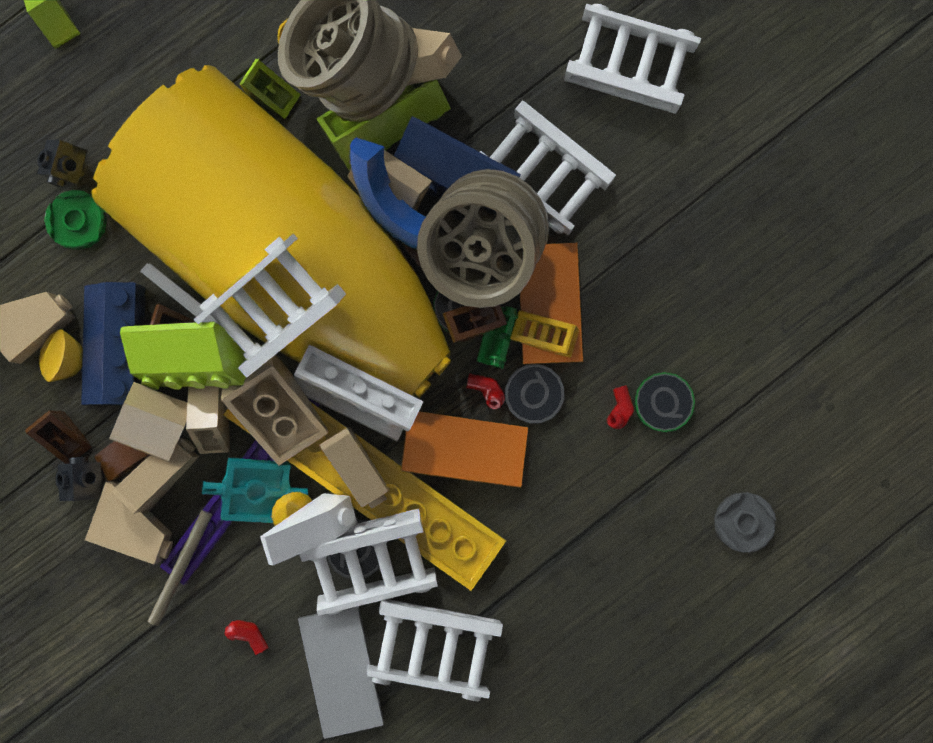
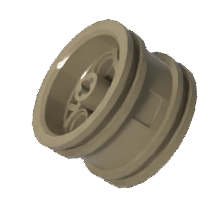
(348, 55)
(477, 272)

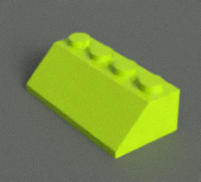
(418, 100)
(183, 355)

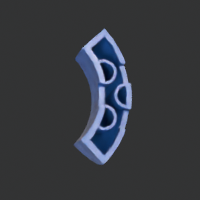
(372, 185)

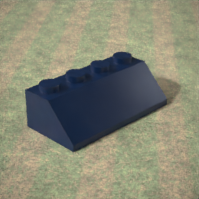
(441, 157)
(104, 362)

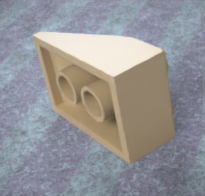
(275, 411)

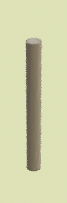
(179, 568)

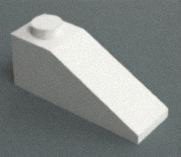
(309, 527)

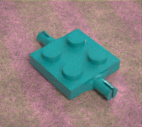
(251, 489)

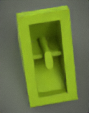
(52, 20)
(269, 89)

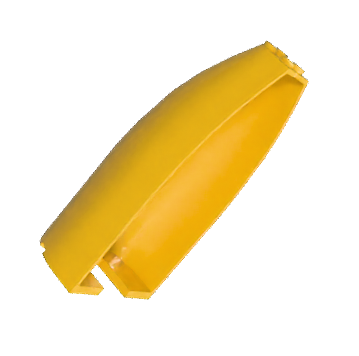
(219, 179)

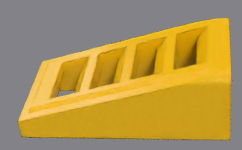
(559, 326)

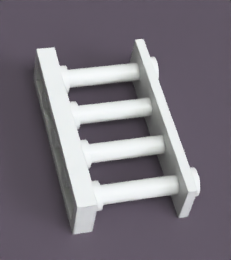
(635, 88)
(572, 156)
(299, 318)
(356, 394)
(377, 534)
(424, 619)

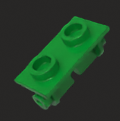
(496, 342)

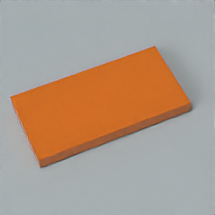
(554, 295)
(465, 449)

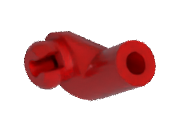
(490, 389)
(623, 410)
(246, 632)

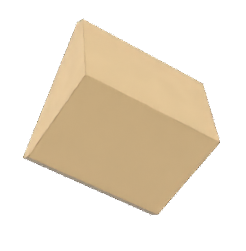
(150, 422)

